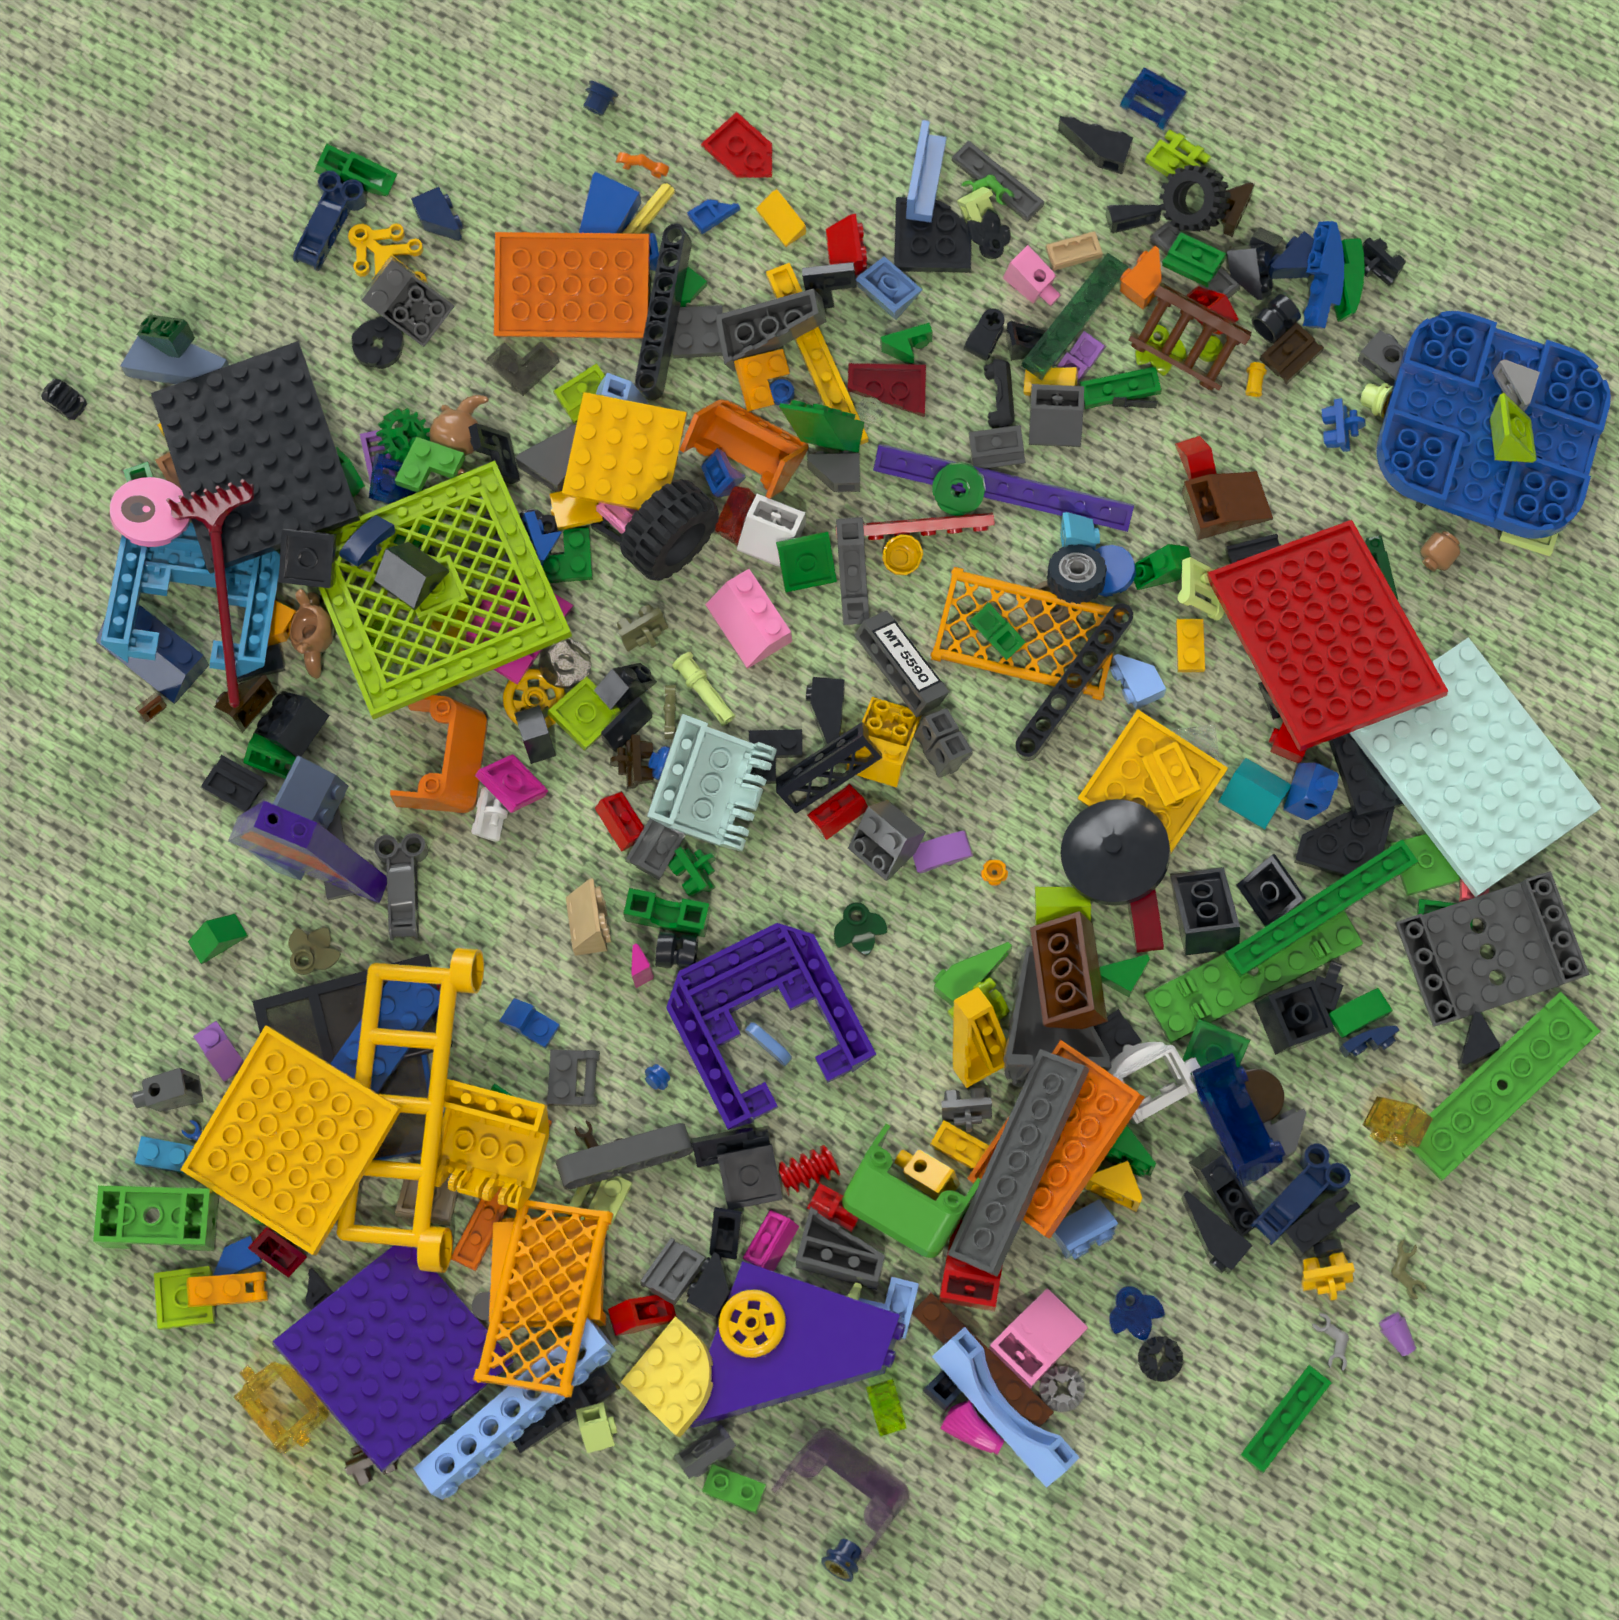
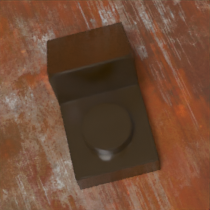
(1238, 203)

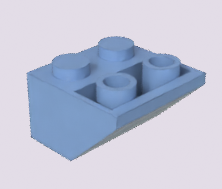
(1085, 1228)

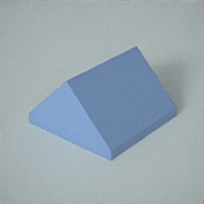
(888, 287)

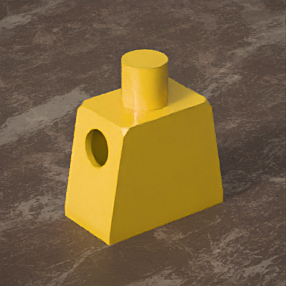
(933, 1180)

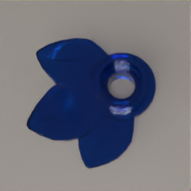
(1138, 1315)

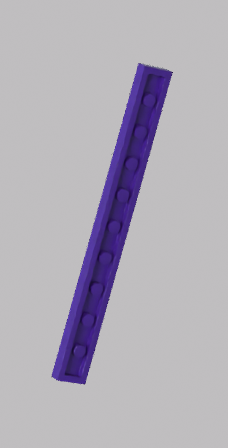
(1010, 488)

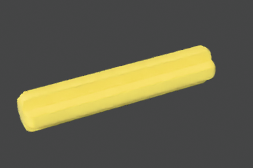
(650, 210)

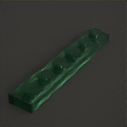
(1074, 316)

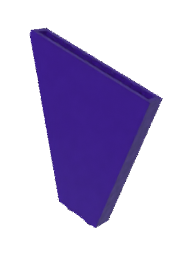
(823, 1347)

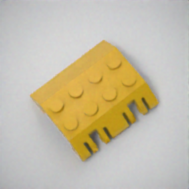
(491, 1144)

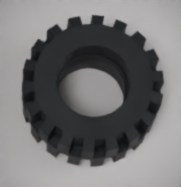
(1175, 198)

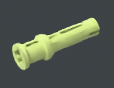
(697, 679)

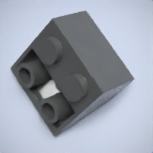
(1056, 415)
(886, 839)

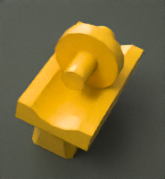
(1327, 1279)

